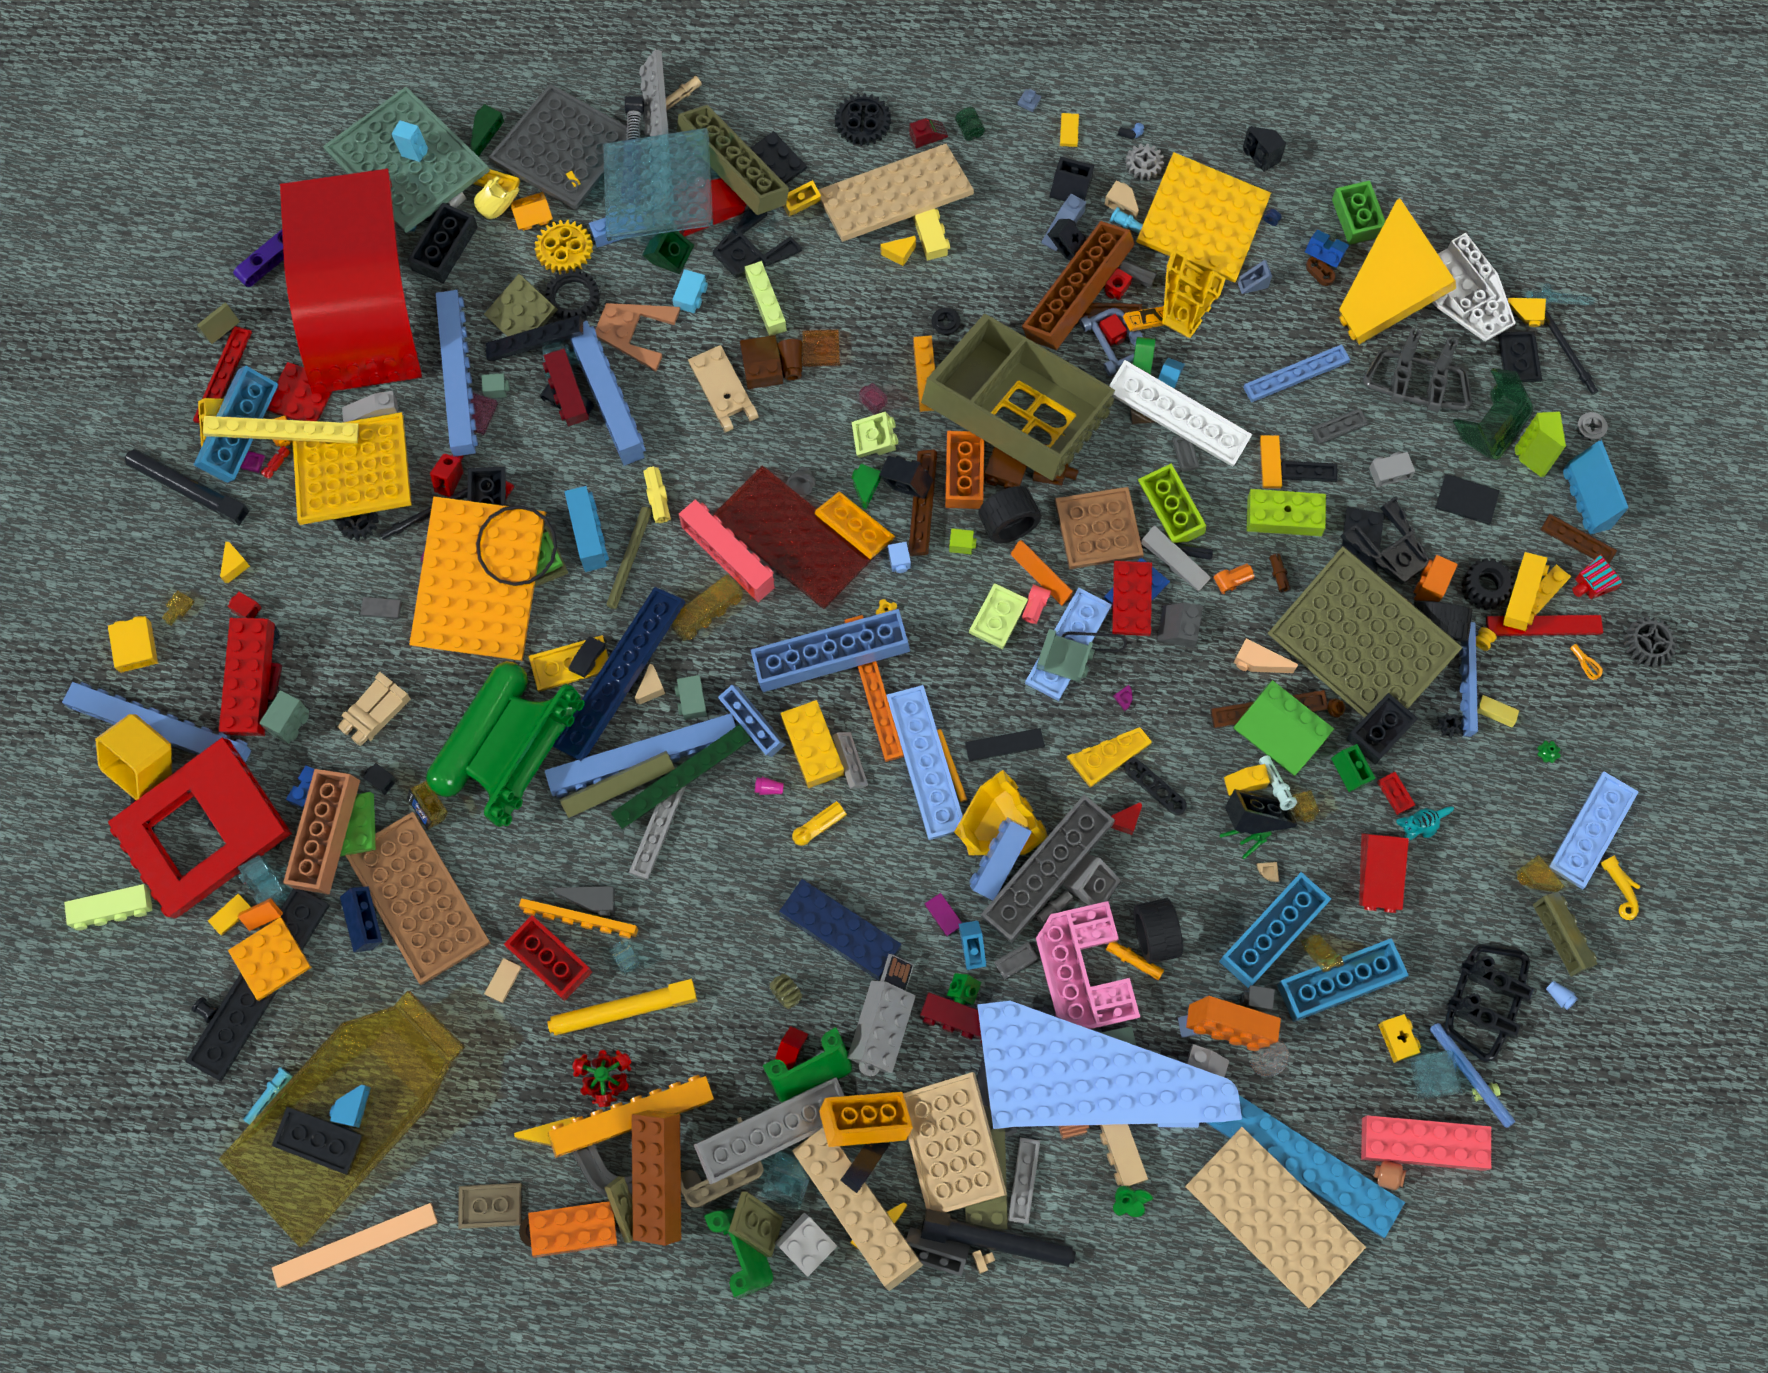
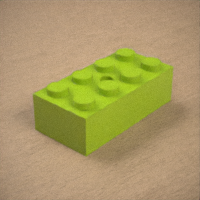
(1286, 512)

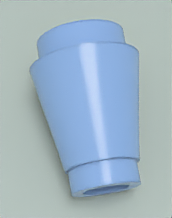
(1562, 995)

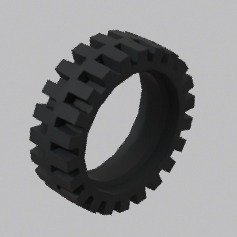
(565, 278)

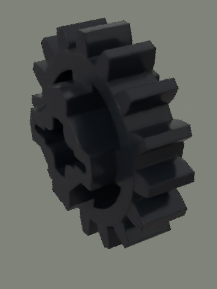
(361, 528)

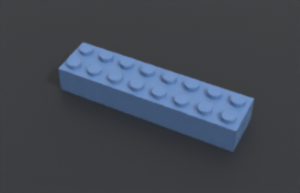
(608, 395)
(830, 650)

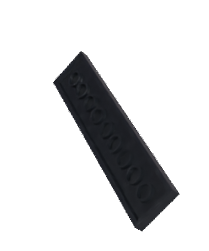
(240, 1009)

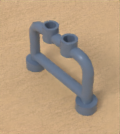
(1091, 323)

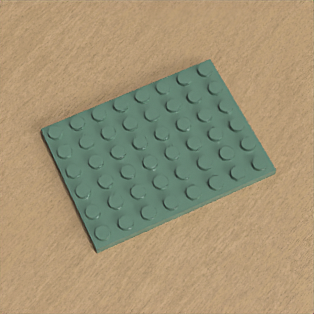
(416, 186)

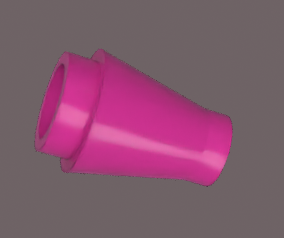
(767, 786)

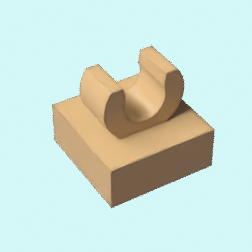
(981, 1261)

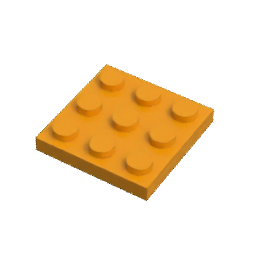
(269, 959)

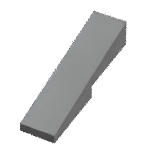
(1174, 557)

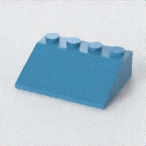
(1595, 489)

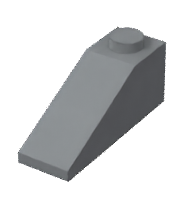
(371, 406)

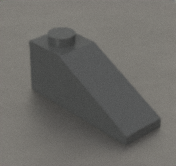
(593, 899)

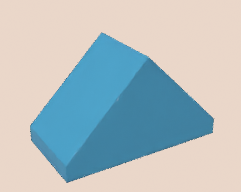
(1171, 372)

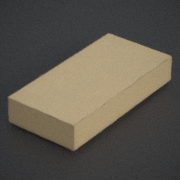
(503, 980)

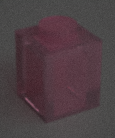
(873, 398)

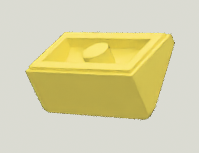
(1497, 711)

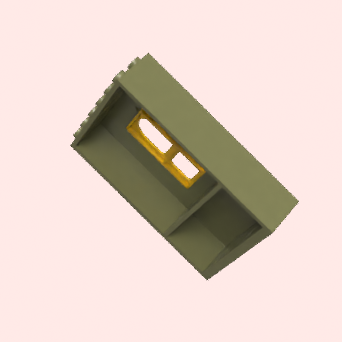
(986, 372)

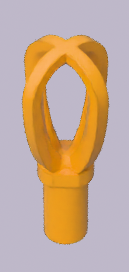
(1582, 658)

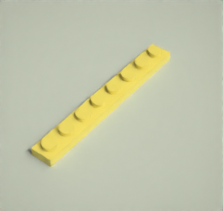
(280, 429)

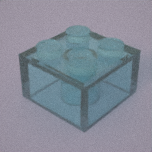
(1436, 1075)

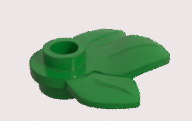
(1131, 1201)

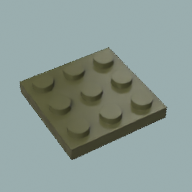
(520, 308)

